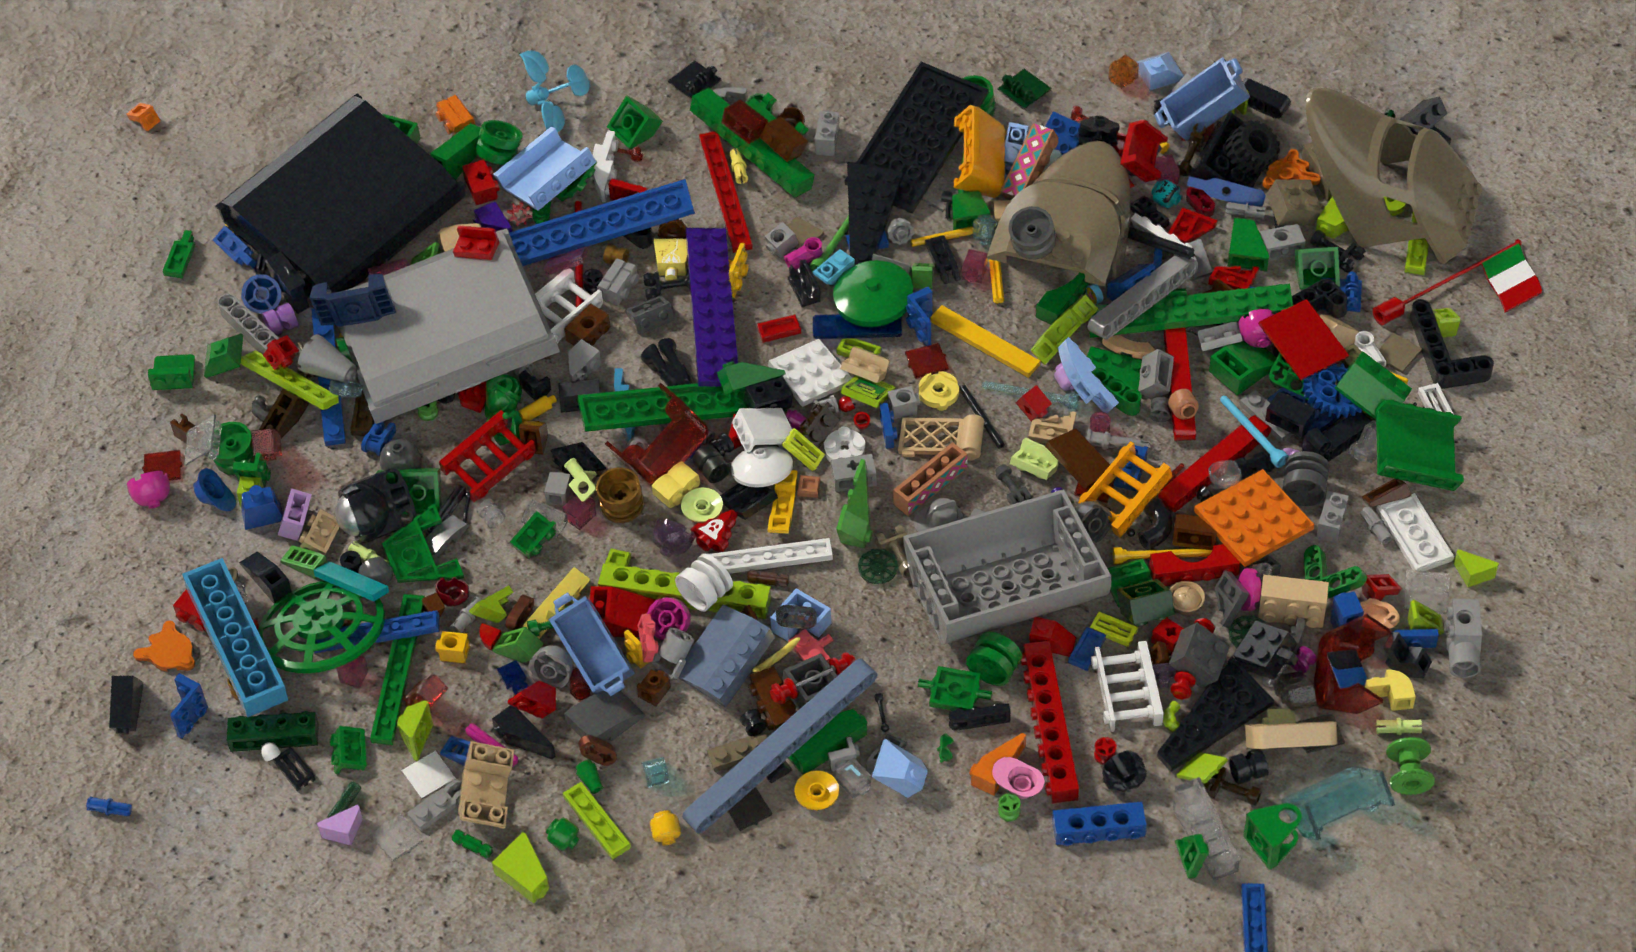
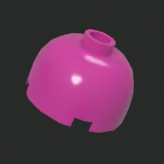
(1251, 330)
(150, 489)
(669, 614)

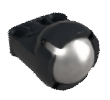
(374, 506)

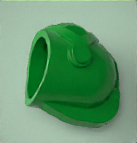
(503, 396)

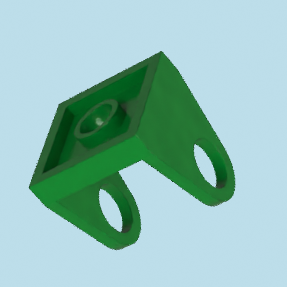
(1267, 833)

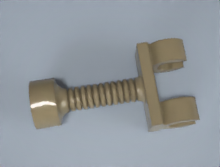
(895, 544)

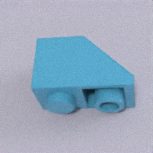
(834, 267)

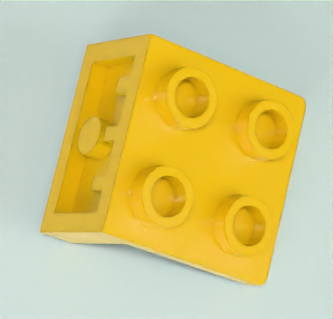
(738, 269)

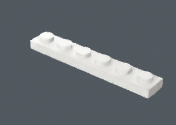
(775, 556)

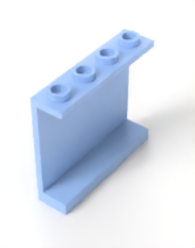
(543, 169)

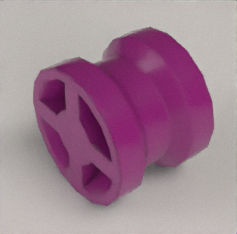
(1306, 658)

